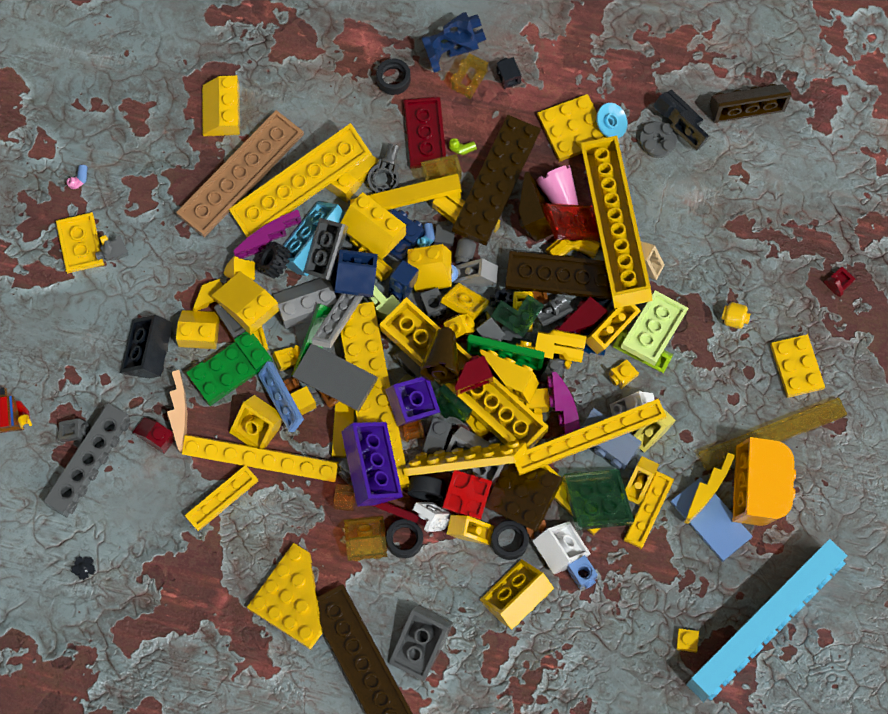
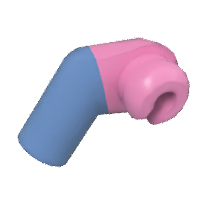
(80, 179)

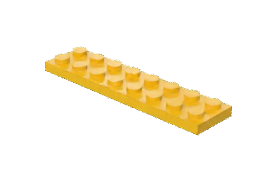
(301, 180)

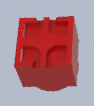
(466, 494)

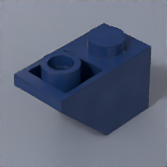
(403, 281)

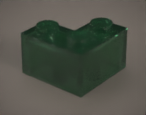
(518, 319)

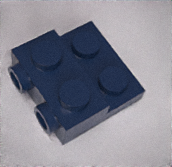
(413, 233)

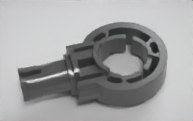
(388, 161)

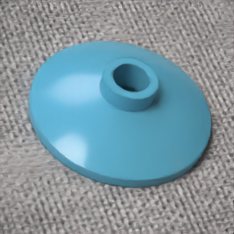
(611, 120)

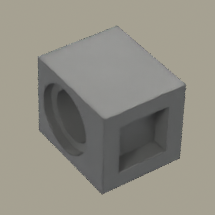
(429, 297)

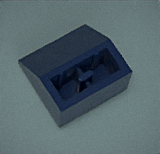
(356, 273)

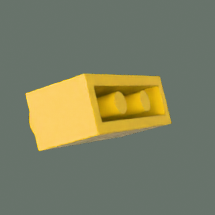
(611, 327)

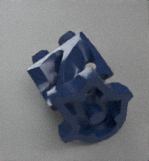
(446, 40)

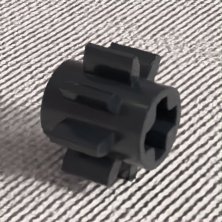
(502, 294)

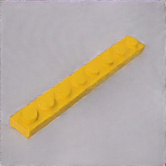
(590, 436)
(260, 458)

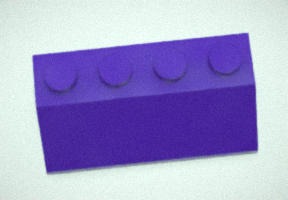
(371, 463)

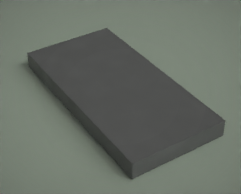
(335, 377)

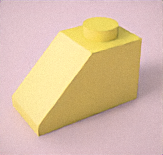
(652, 433)

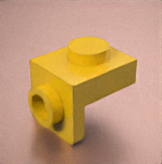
(461, 325)

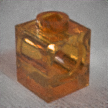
(344, 497)

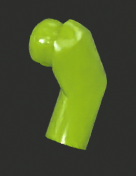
(461, 149)

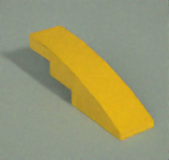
(706, 491)

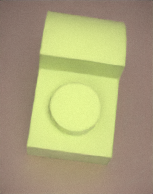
(384, 305)

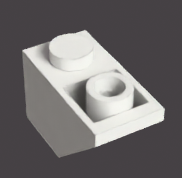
(630, 402)

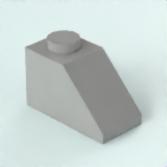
(477, 273)

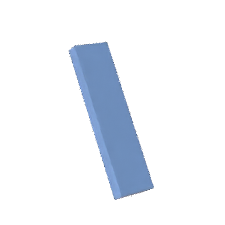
(280, 397)

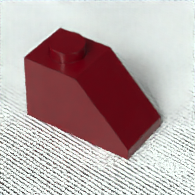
(474, 375)
(154, 434)

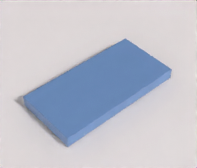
(713, 523)

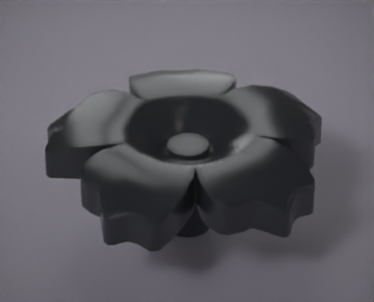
(83, 567)

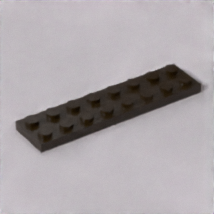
(496, 180)
(359, 655)

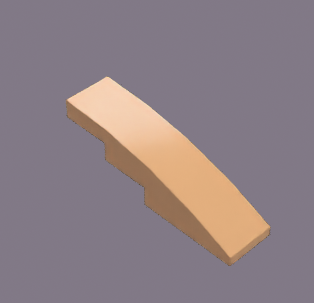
(178, 416)

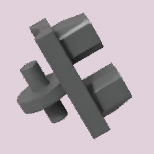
(554, 310)

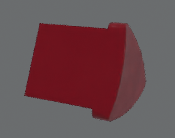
(839, 281)

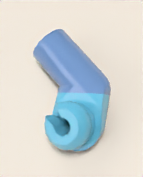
(429, 236)

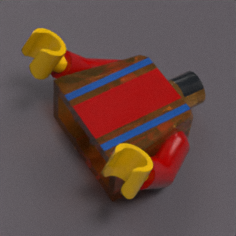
(12, 413)

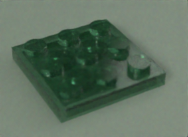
(597, 499)

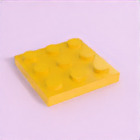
(570, 125)

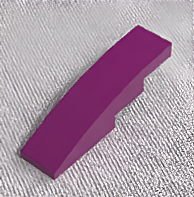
(266, 234)

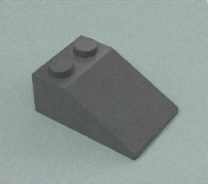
(420, 642)

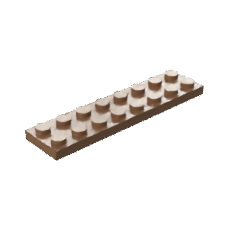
(240, 173)

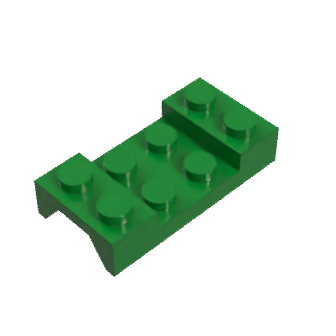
(229, 368)

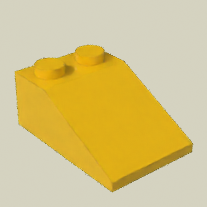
(351, 181)
(246, 302)

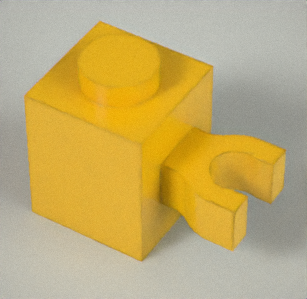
(539, 402)

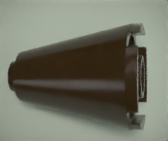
(441, 358)

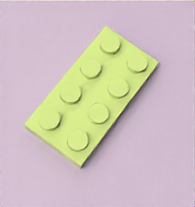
(654, 328)

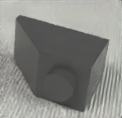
(488, 327)
(437, 436)

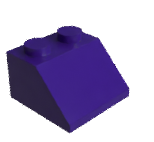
(412, 400)

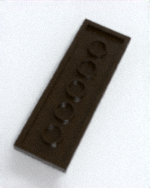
(558, 275)

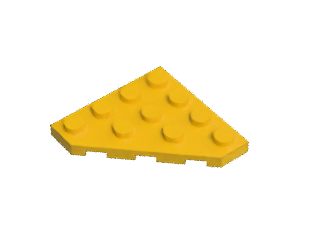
(290, 598)

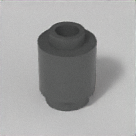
(464, 251)

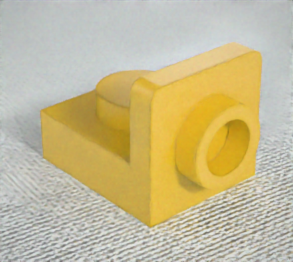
(623, 374)

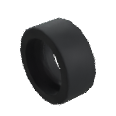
(393, 64)
(427, 488)
(407, 524)
(512, 555)

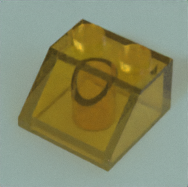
(365, 538)

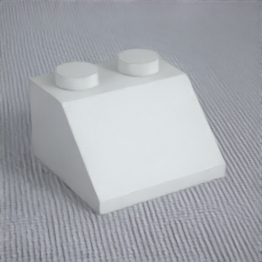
(560, 546)

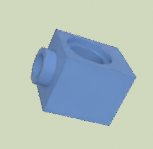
(582, 564)

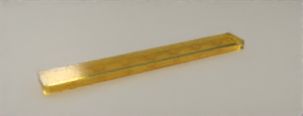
(777, 431)

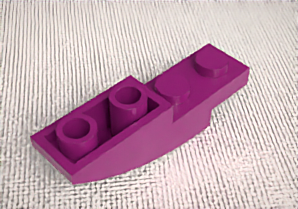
(563, 401)

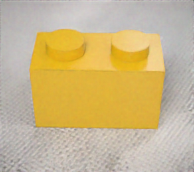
(433, 267)
(198, 329)
(256, 423)

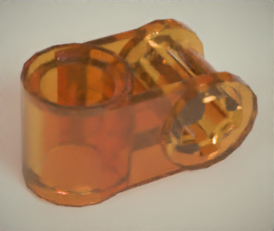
(413, 431)

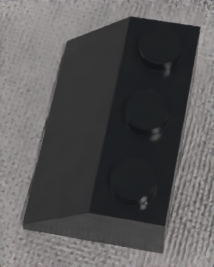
(147, 347)

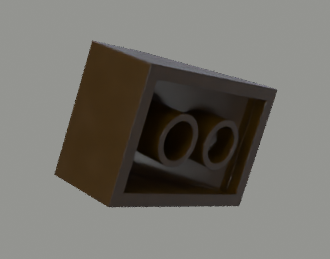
(531, 210)

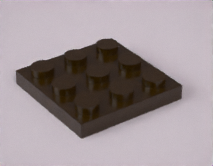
(524, 497)

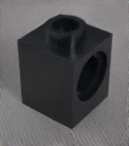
(508, 72)

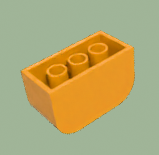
(763, 481)

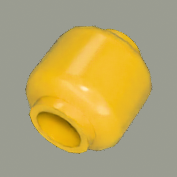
(735, 315)

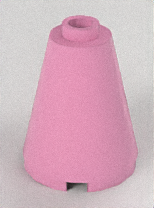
(559, 186)

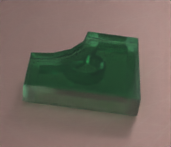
(452, 405)

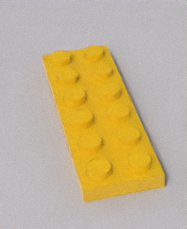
(464, 459)

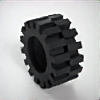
(273, 259)

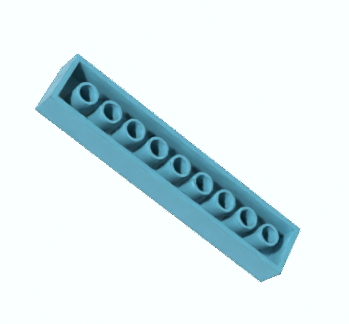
(763, 624)

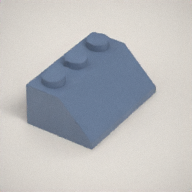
(618, 450)

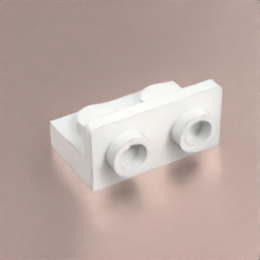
(436, 516)

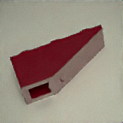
(585, 318)

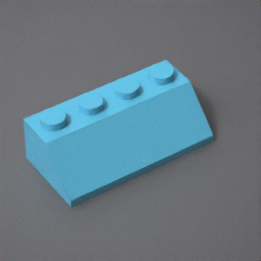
(302, 238)

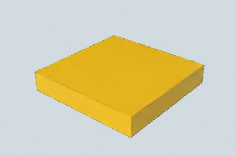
(465, 301)

